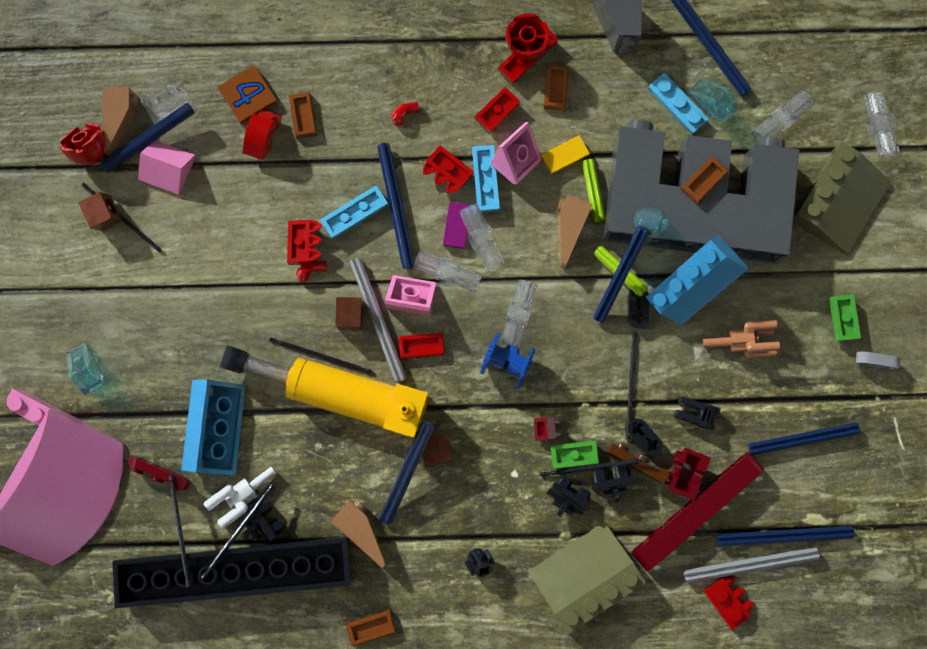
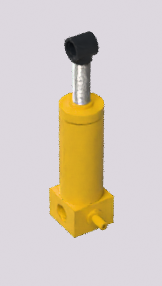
(339, 391)

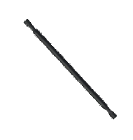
(135, 229)
(320, 355)
(631, 379)
(597, 466)
(179, 530)
(237, 532)

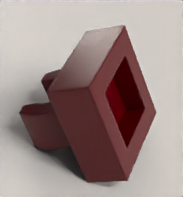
(545, 428)

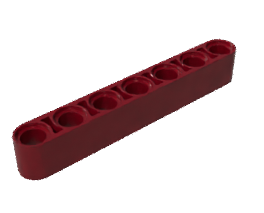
(697, 512)

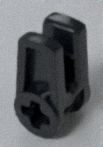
(703, 410)

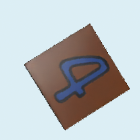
(247, 94)

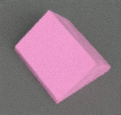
(517, 155)
(165, 166)
(410, 295)

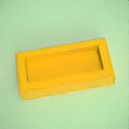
(565, 155)

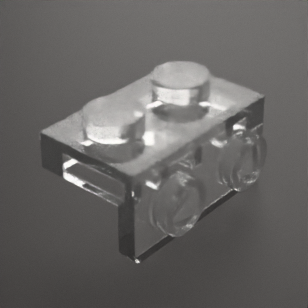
(166, 101)

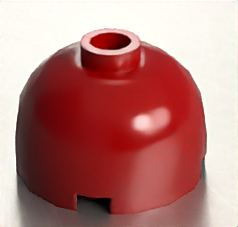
(527, 36)
(84, 145)

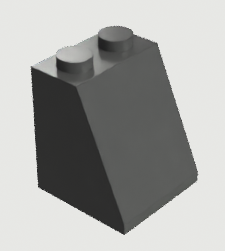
(620, 23)

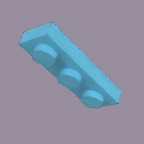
(677, 104)
(485, 178)
(354, 212)

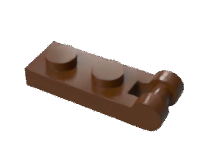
(621, 453)

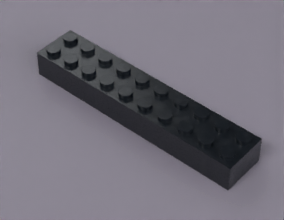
(237, 573)

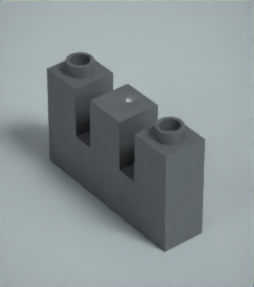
(751, 222)

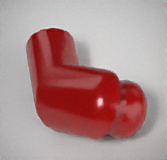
(401, 111)
(305, 270)

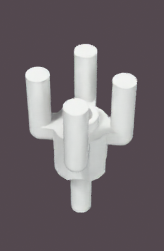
(237, 497)

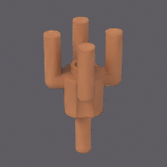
(748, 340)

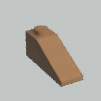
(118, 115)
(570, 223)
(358, 528)

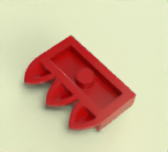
(447, 168)
(301, 240)
(728, 601)

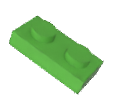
(845, 318)
(574, 454)

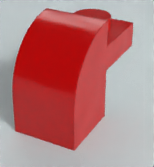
(260, 134)

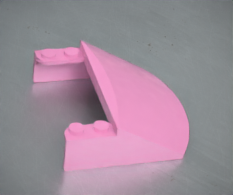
(60, 483)

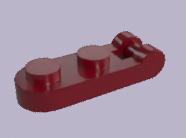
(158, 473)

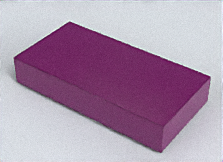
(455, 229)

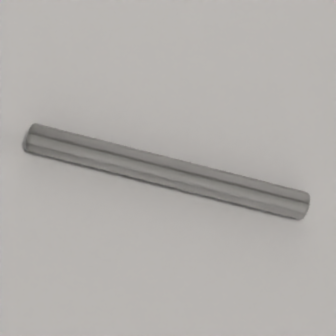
(378, 320)
(751, 565)

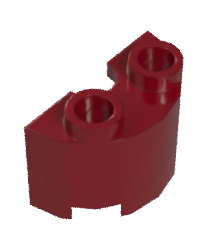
(687, 472)

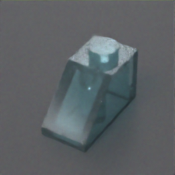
(713, 99)
(84, 369)

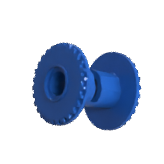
(508, 358)

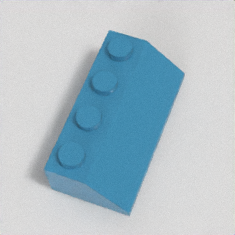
(697, 281)
(213, 427)

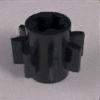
(479, 562)

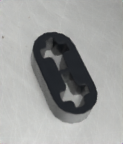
(632, 309)
(647, 433)

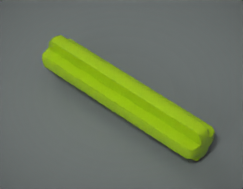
(593, 190)
(612, 263)

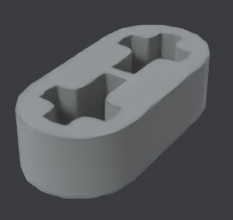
(877, 360)

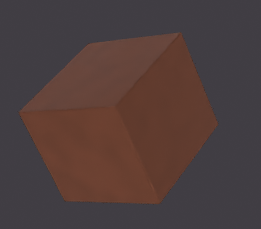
(100, 211)
(349, 313)
(437, 450)

